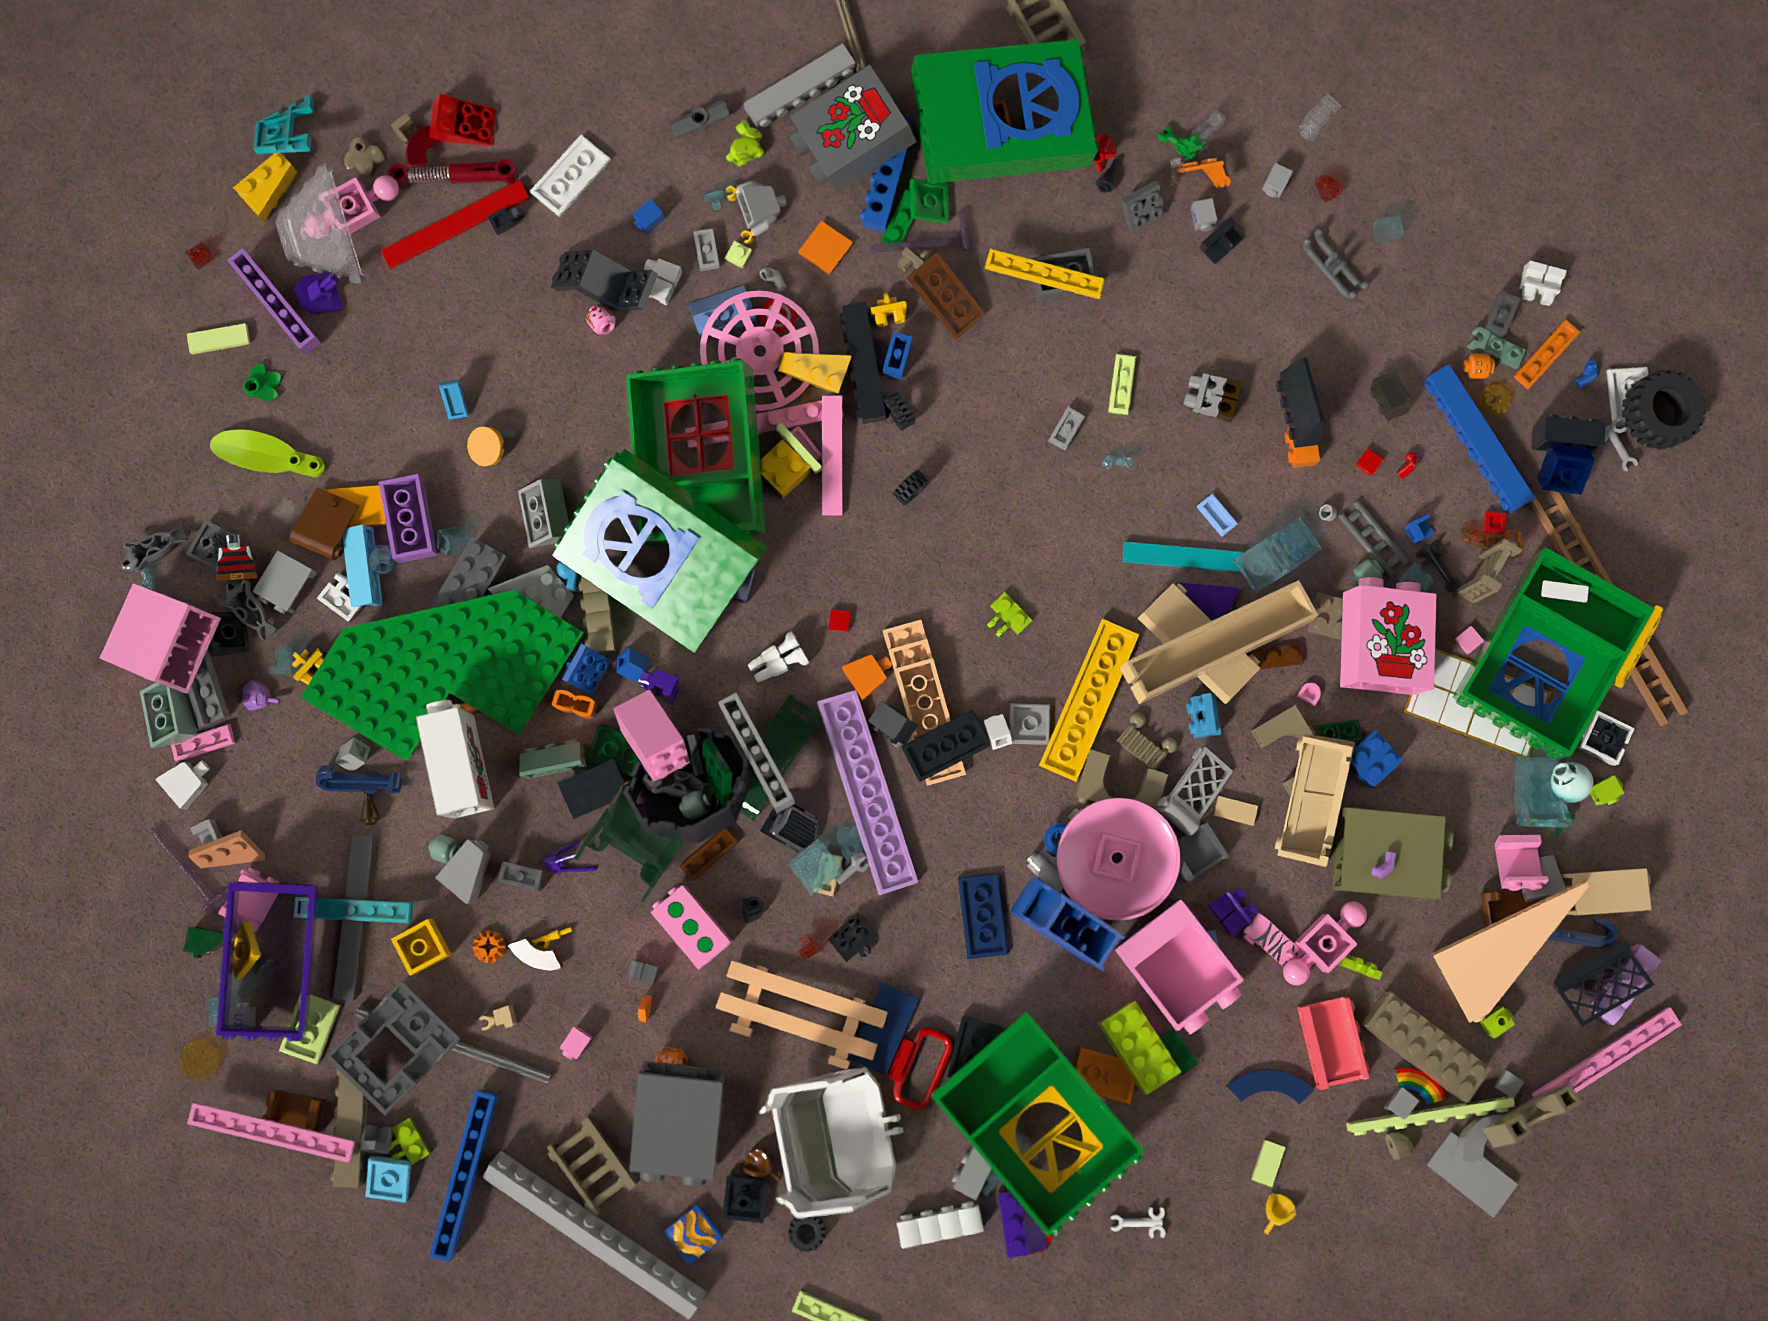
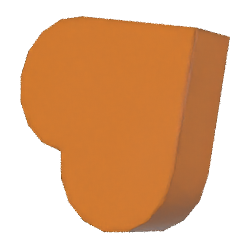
(644, 1008)

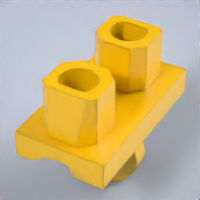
(887, 307)
(303, 673)

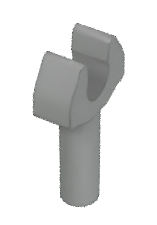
(859, 863)

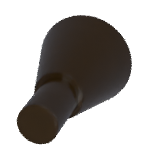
(369, 812)

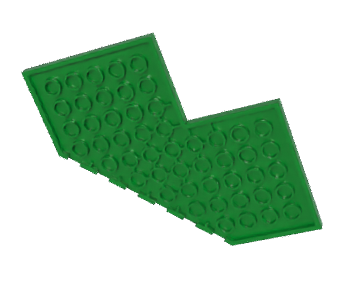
(484, 650)

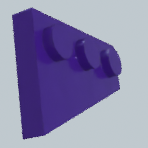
(1210, 599)

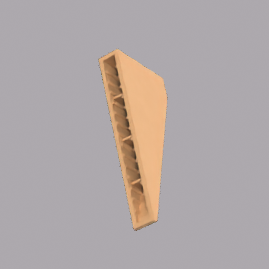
(1491, 959)

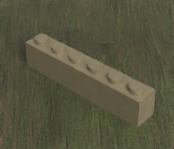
(351, 1117)

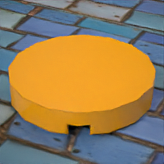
(485, 446)

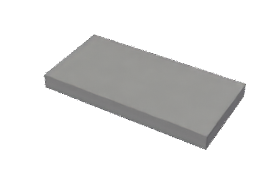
(1476, 1180)

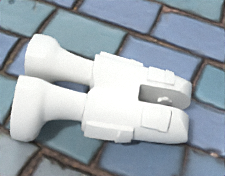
(772, 658)

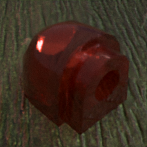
(1328, 187)

